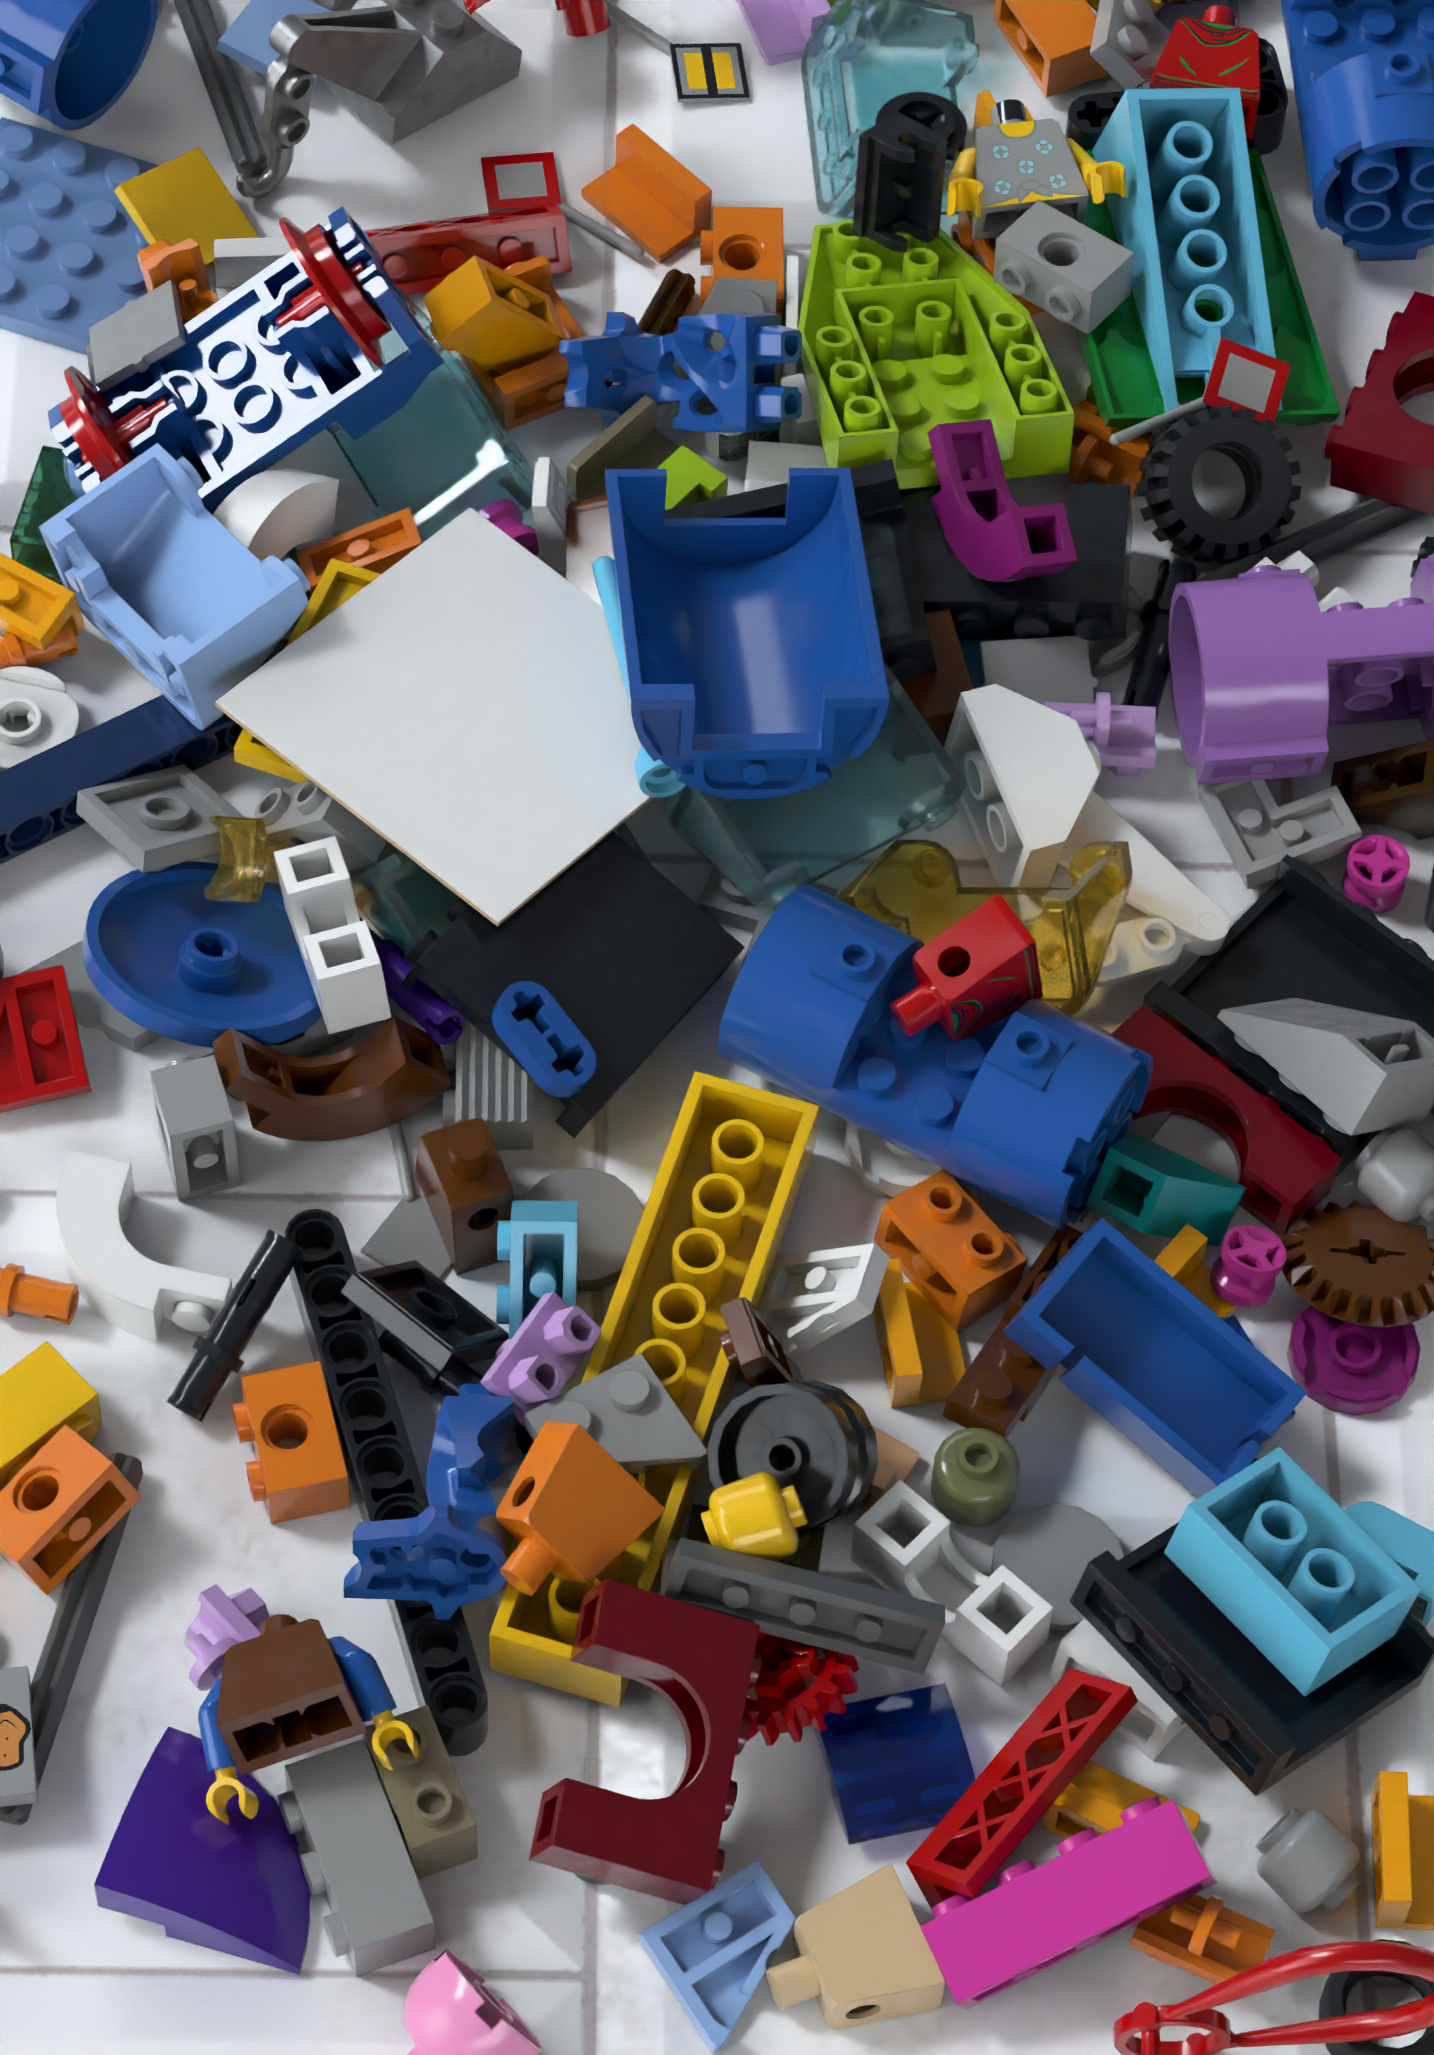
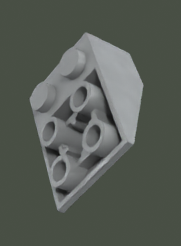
(1349, 1062)

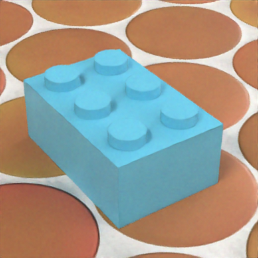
(1292, 1570)

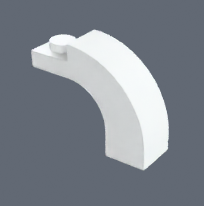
(280, 510)
(110, 1273)

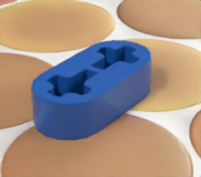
(544, 1039)

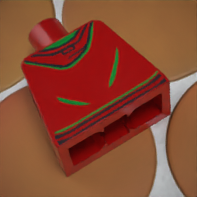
(1212, 56)
(972, 974)

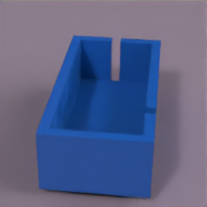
(1154, 1360)

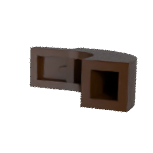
(338, 1093)

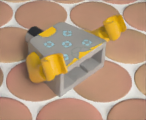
(1024, 163)

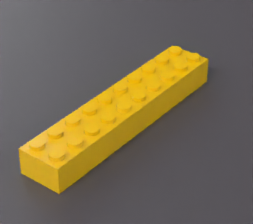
(699, 1244)

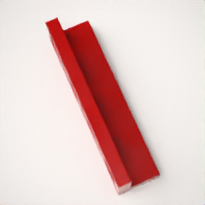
(427, 252)
(1019, 1785)

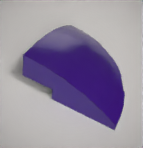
(202, 1879)

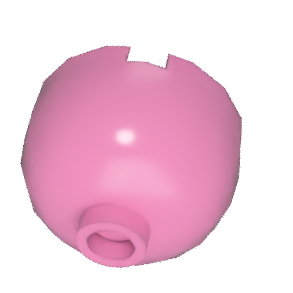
(457, 2015)

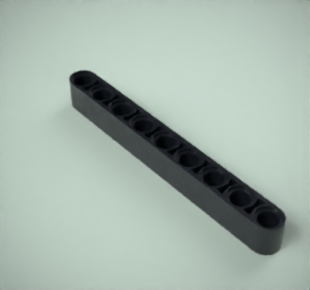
(376, 1449)

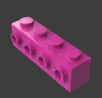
(1068, 1902)

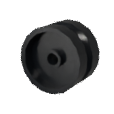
(823, 1428)

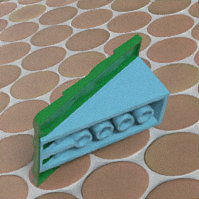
(1203, 262)

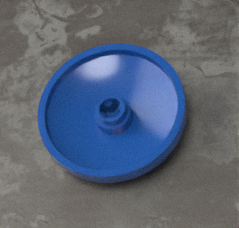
(197, 963)

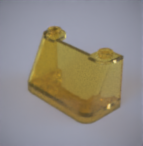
(921, 893)

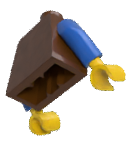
(287, 1698)

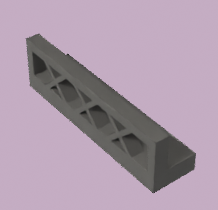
(804, 1604)

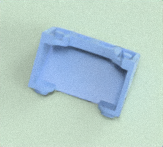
(173, 582)

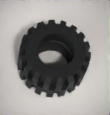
(1265, 476)

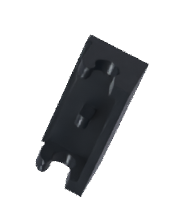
(899, 182)

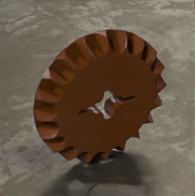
(1332, 1277)

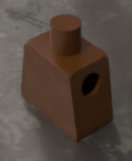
(458, 1177)

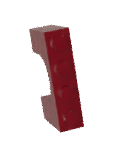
(1380, 445)
(703, 1670)

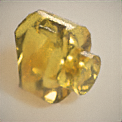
(244, 861)

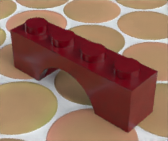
(1274, 1155)

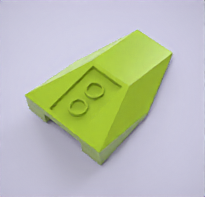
(919, 345)

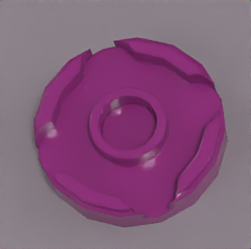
(1351, 1364)

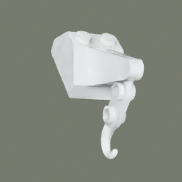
(1038, 807)

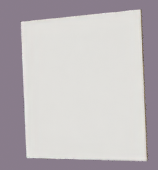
(460, 715)

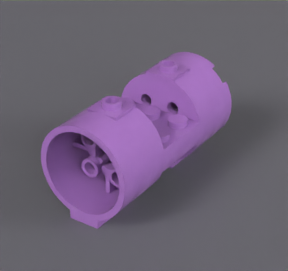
(1269, 672)

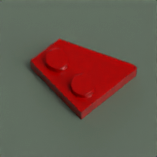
(39, 1040)

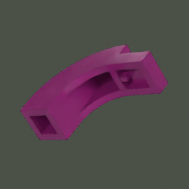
(981, 516)

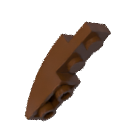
(1003, 1377)

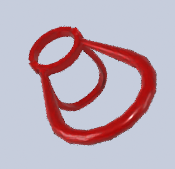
(1275, 1973)

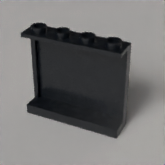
(609, 946)
(1307, 946)
(1220, 1677)

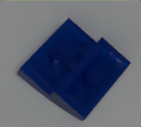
(895, 1762)

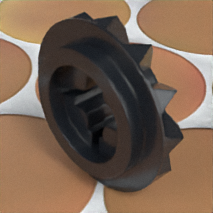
(931, 112)

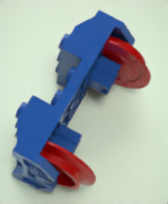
(260, 369)

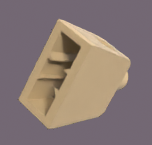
(861, 1957)

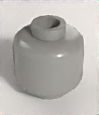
(1398, 1174)
(1308, 1861)

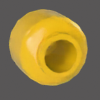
(755, 1517)

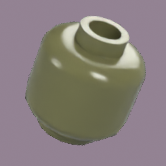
(975, 1477)

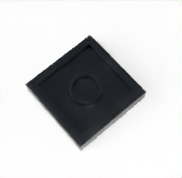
(426, 1314)

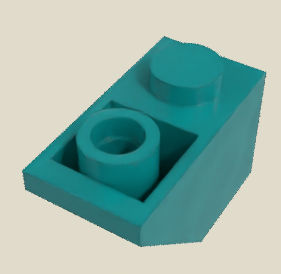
(1163, 1191)

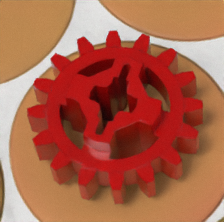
(797, 1688)

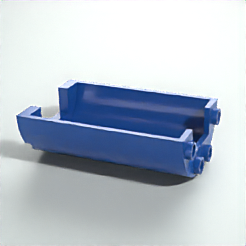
(748, 635)

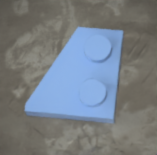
(720, 1949)

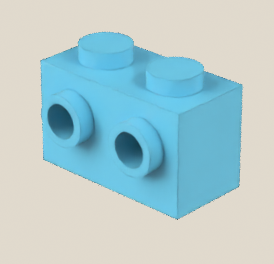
(542, 1257)

